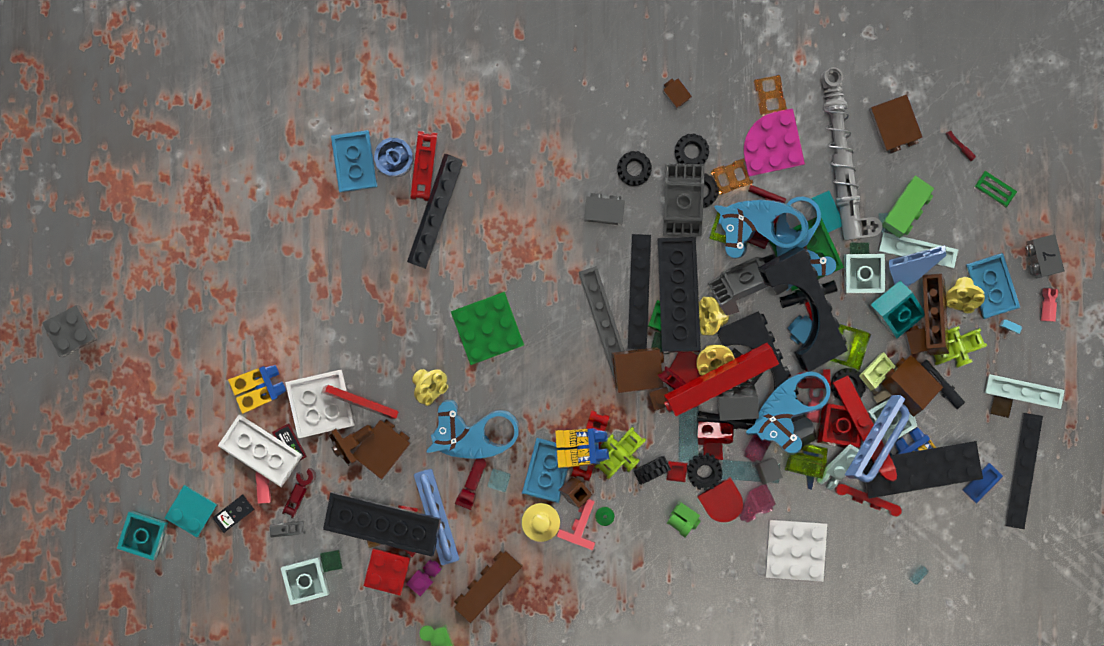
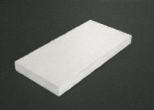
(260, 450)

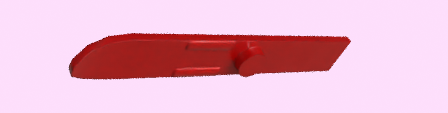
(863, 422)

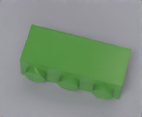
(908, 207)

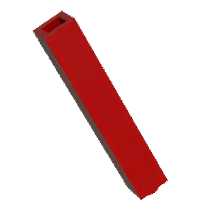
(720, 379)

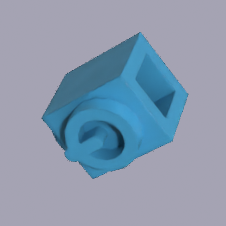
(800, 329)

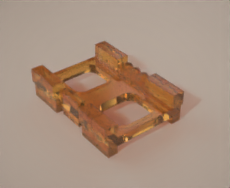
(763, 96)
(733, 182)

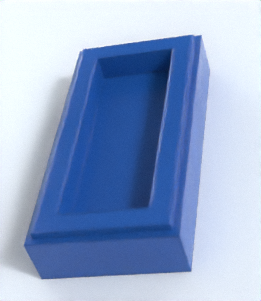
(978, 488)

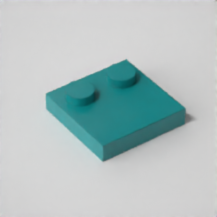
(191, 511)

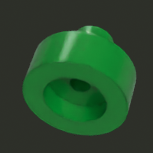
(604, 511)

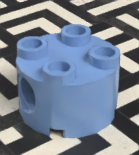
(393, 157)

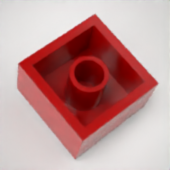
(837, 427)
(387, 571)

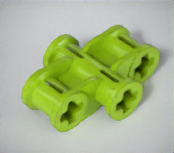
(964, 344)
(626, 448)

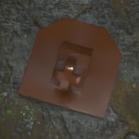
(342, 446)

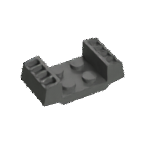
(683, 199)
(740, 282)

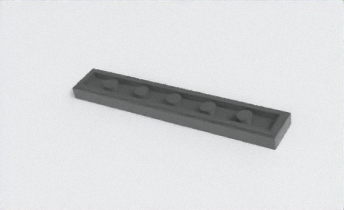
(601, 313)

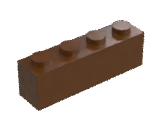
(935, 314)
(488, 586)

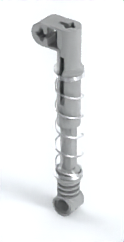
(843, 164)

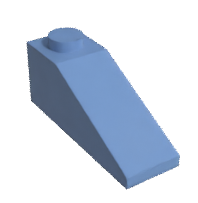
(914, 266)

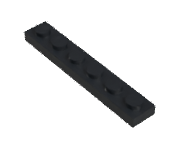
(435, 211)
(639, 291)
(1023, 470)

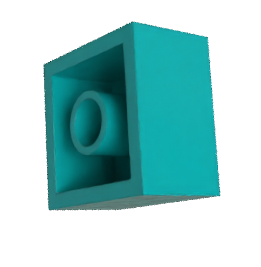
(898, 309)
(142, 535)

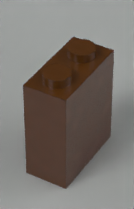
(896, 124)
(637, 369)
(912, 383)
(382, 448)

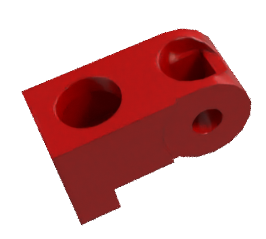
(812, 383)
(715, 433)

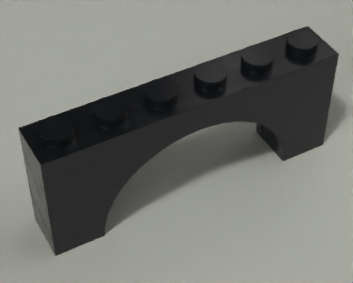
(753, 333)
(825, 339)

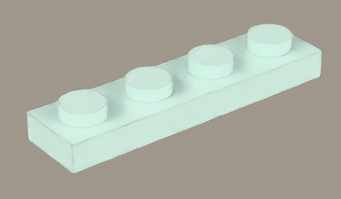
(905, 246)
(1024, 391)

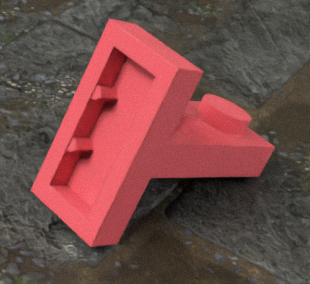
(579, 526)

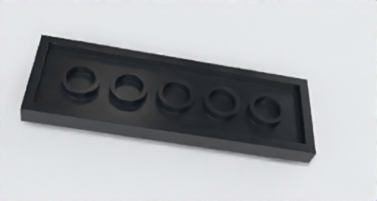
(678, 294)
(928, 469)
(382, 524)

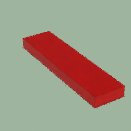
(360, 402)

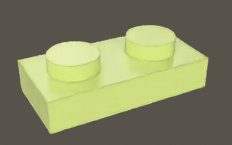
(875, 372)

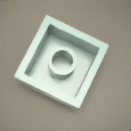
(864, 273)
(305, 580)

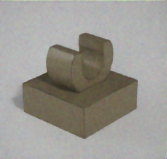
(880, 396)

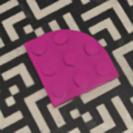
(773, 144)

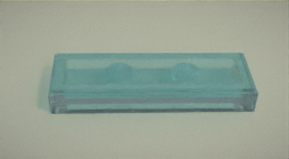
(688, 435)
(741, 471)

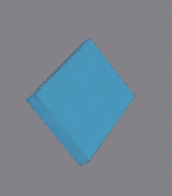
(354, 161)
(995, 280)
(543, 474)

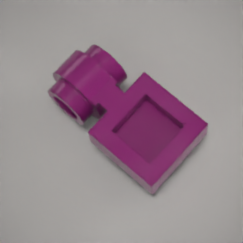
(420, 581)

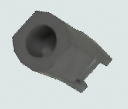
(283, 529)

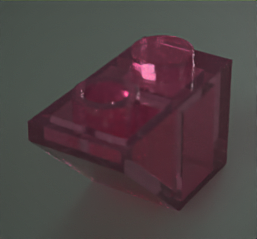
(755, 448)
(757, 501)

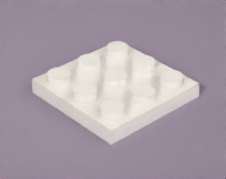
(316, 411)
(796, 550)

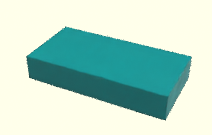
(829, 211)

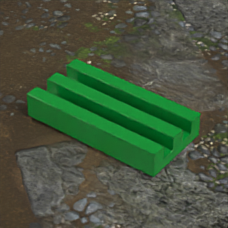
(981, 181)

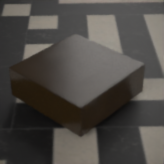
(1001, 406)

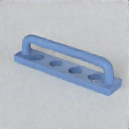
(874, 437)
(429, 499)

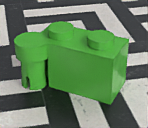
(683, 519)
(437, 637)

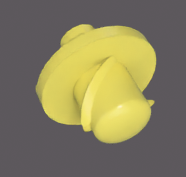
(965, 296)
(711, 316)
(713, 357)
(429, 385)
(540, 522)

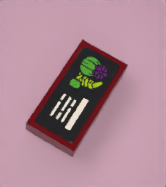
(288, 437)

